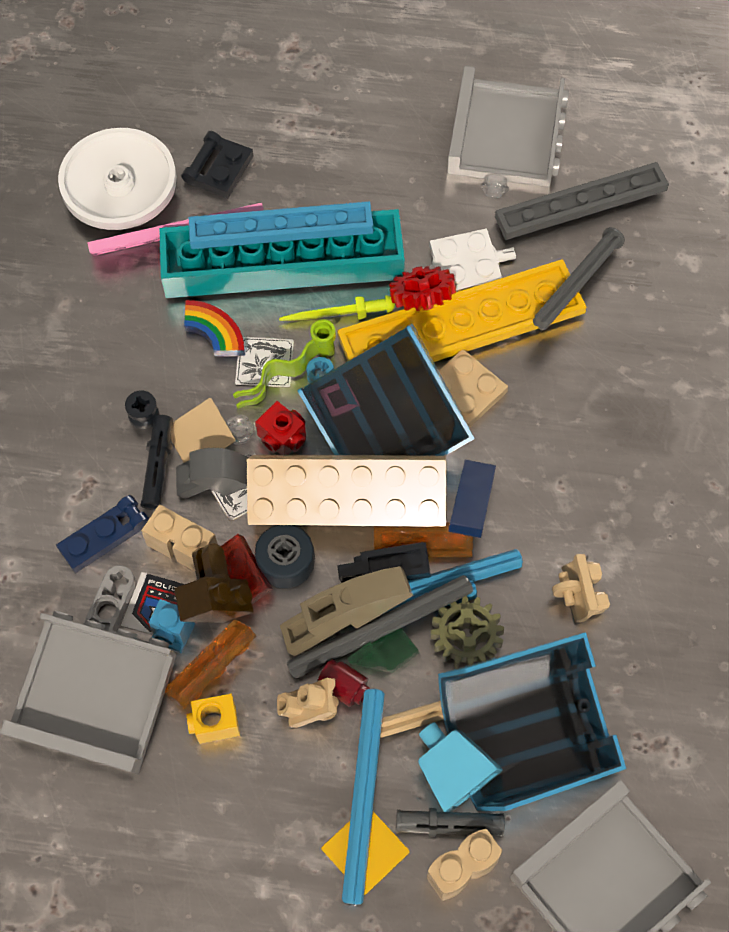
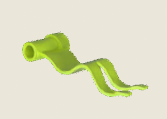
(322, 344)

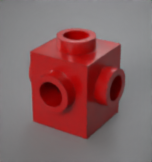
(281, 429)

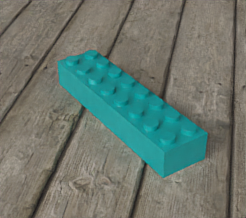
(281, 263)

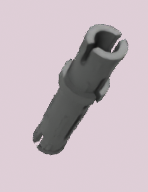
(449, 822)

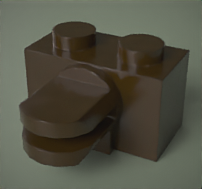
(213, 594)

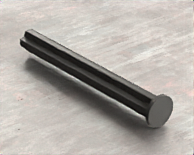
(611, 240)

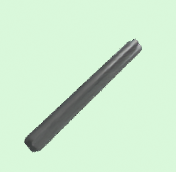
(380, 626)

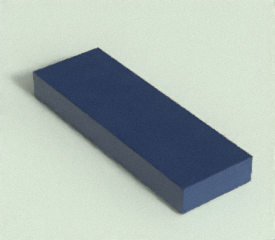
(472, 498)

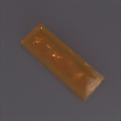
(437, 538)
(210, 663)

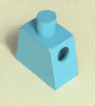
(454, 766)

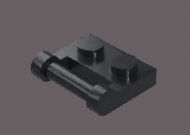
(226, 168)

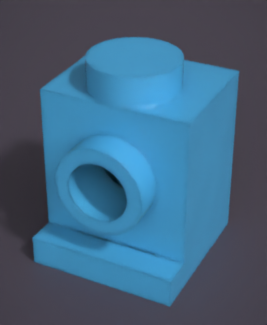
(167, 626)

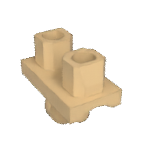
(578, 590)
(309, 703)

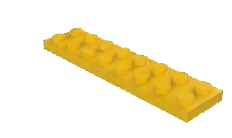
(471, 316)

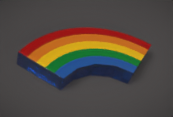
(215, 326)

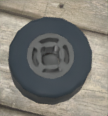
(286, 568)

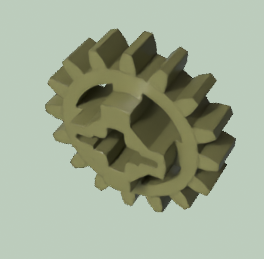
(454, 633)

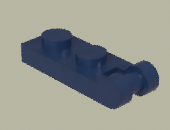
(102, 534)

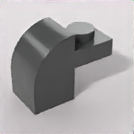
(212, 469)

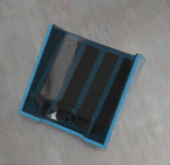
(388, 403)
(534, 719)

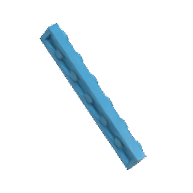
(280, 225)

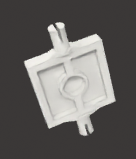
(469, 258)

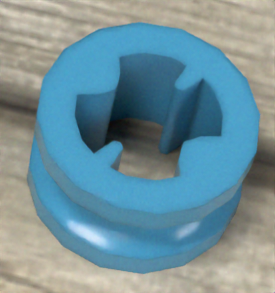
(318, 363)

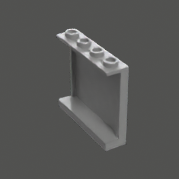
(507, 130)
(92, 692)
(609, 873)

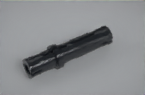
(161, 429)

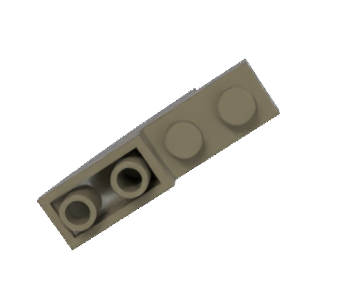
(345, 604)

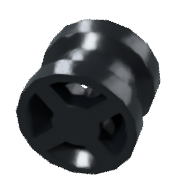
(144, 417)

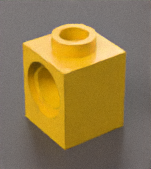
(225, 728)

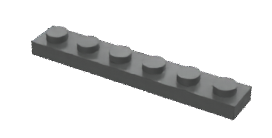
(581, 200)

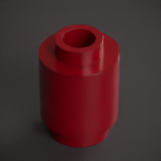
(348, 682)

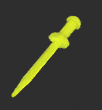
(361, 308)

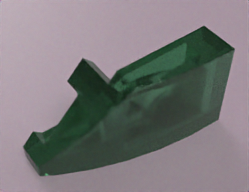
(386, 653)

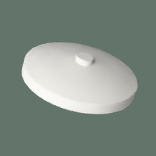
(117, 178)

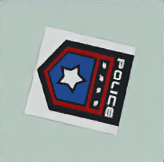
(145, 599)

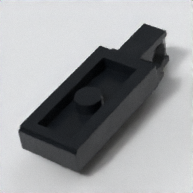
(410, 557)

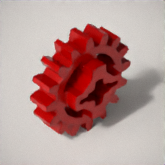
(422, 288)

